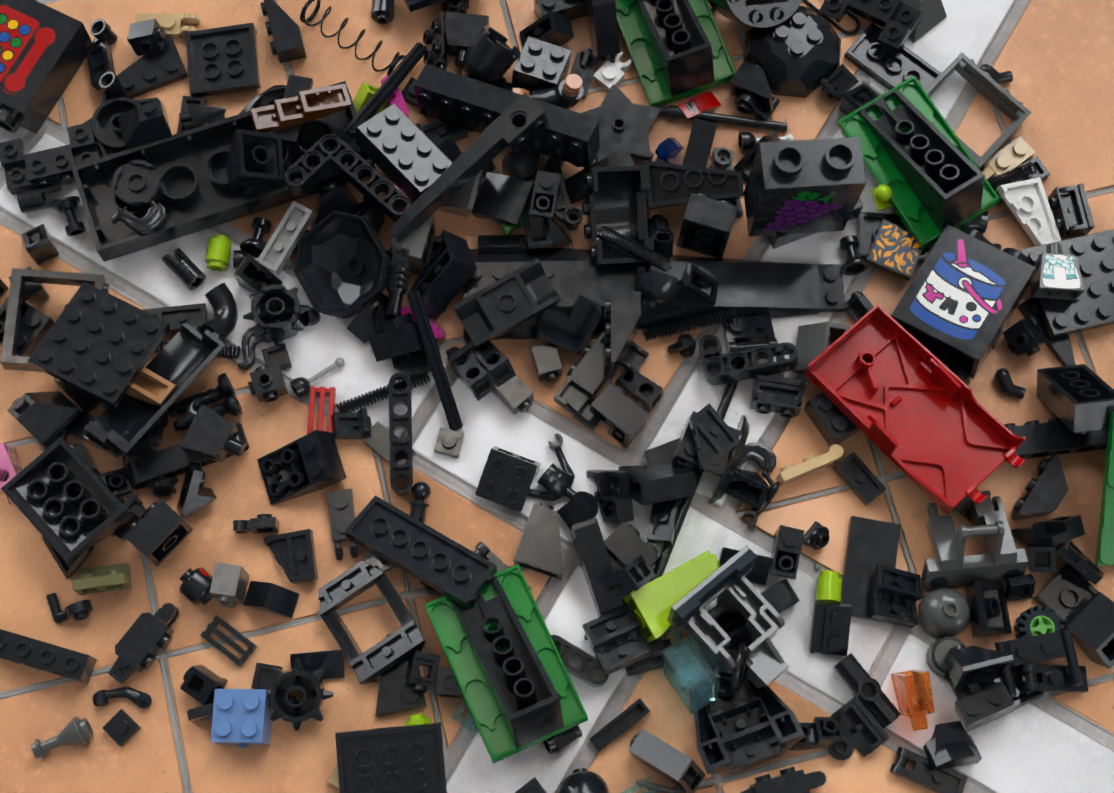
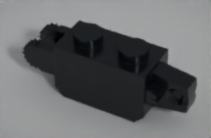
(143, 641)
(789, 782)

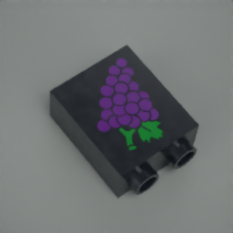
(804, 186)

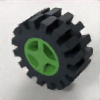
(1042, 617)

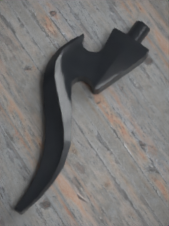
(208, 114)

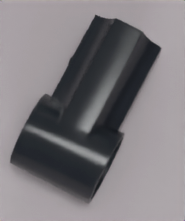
(663, 236)

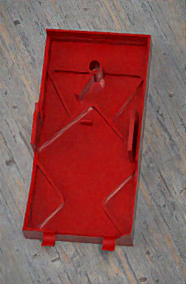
(914, 409)

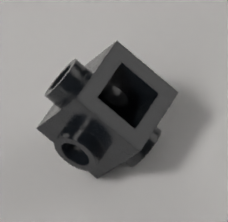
(1024, 337)
(267, 383)

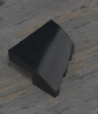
(1051, 532)

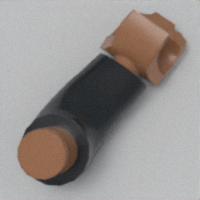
(564, 95)

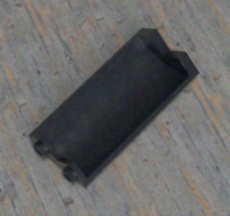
(178, 363)

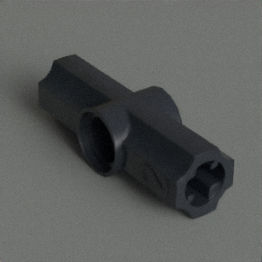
(878, 704)

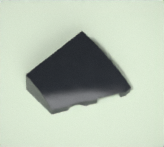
(613, 495)

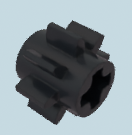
(455, 6)

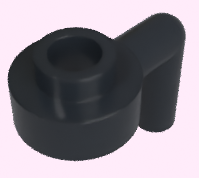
(748, 104)
(78, 610)

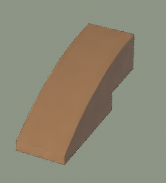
(151, 388)

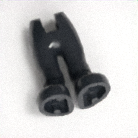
(192, 403)

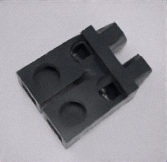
(475, 364)

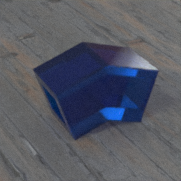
(668, 149)

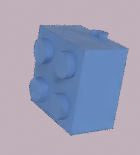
(241, 717)

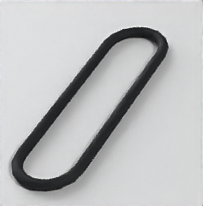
(835, 24)

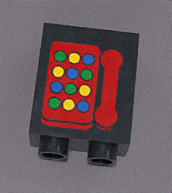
(37, 61)

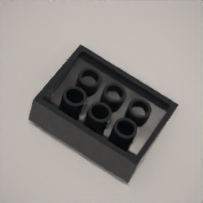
(66, 501)

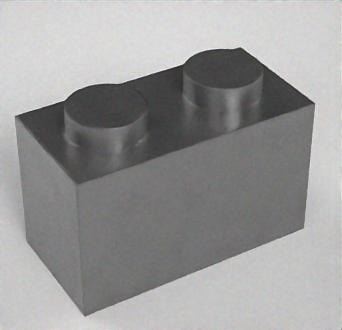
(229, 584)

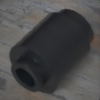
(382, 11)

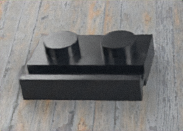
(830, 628)

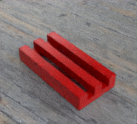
(322, 391)

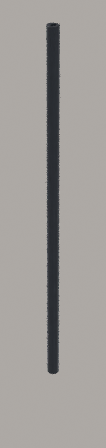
(686, 501)

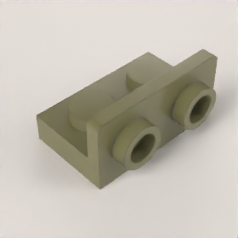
(103, 579)

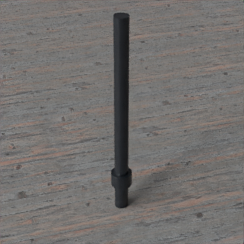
(675, 112)

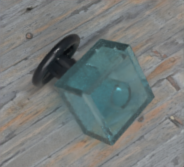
(696, 675)

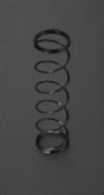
(396, 59)

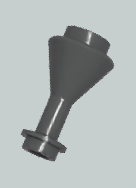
(75, 733)

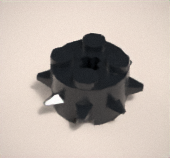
(276, 312)
(286, 705)

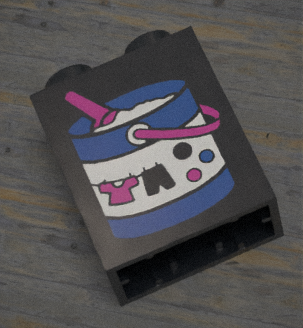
(963, 297)

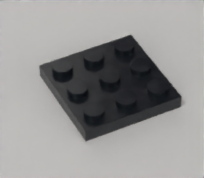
(222, 60)

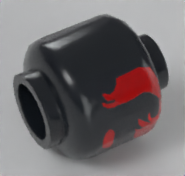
(196, 586)

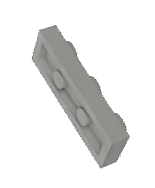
(286, 237)

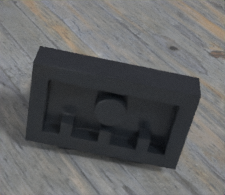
(507, 478)

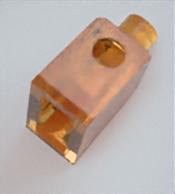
(914, 686)

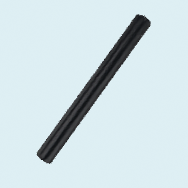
(386, 89)
(434, 359)

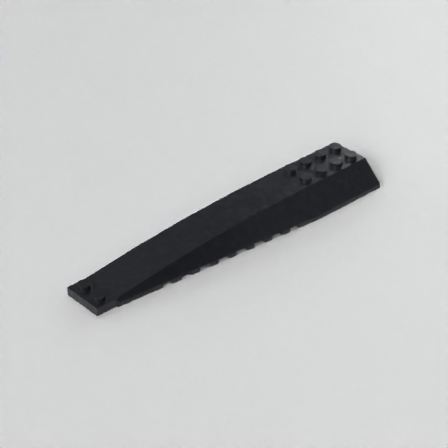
(746, 285)

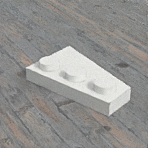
(1032, 210)

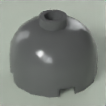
(944, 613)

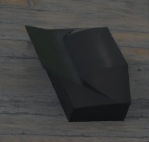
(951, 747)

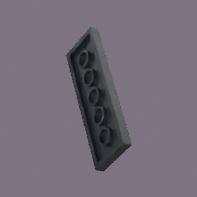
(421, 551)

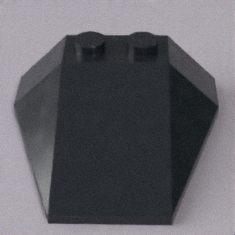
(744, 728)

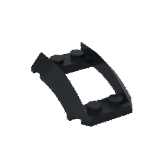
(389, 650)

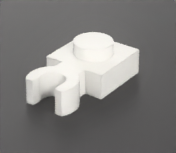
(612, 73)

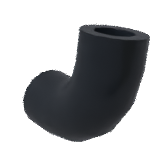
(224, 310)

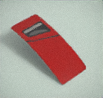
(699, 104)

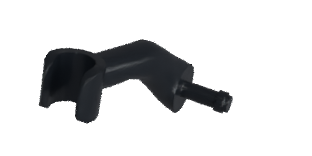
(754, 513)
(139, 698)

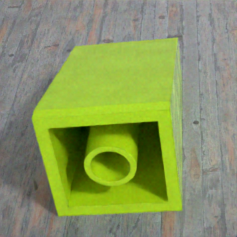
(654, 600)

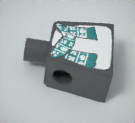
(1057, 275)

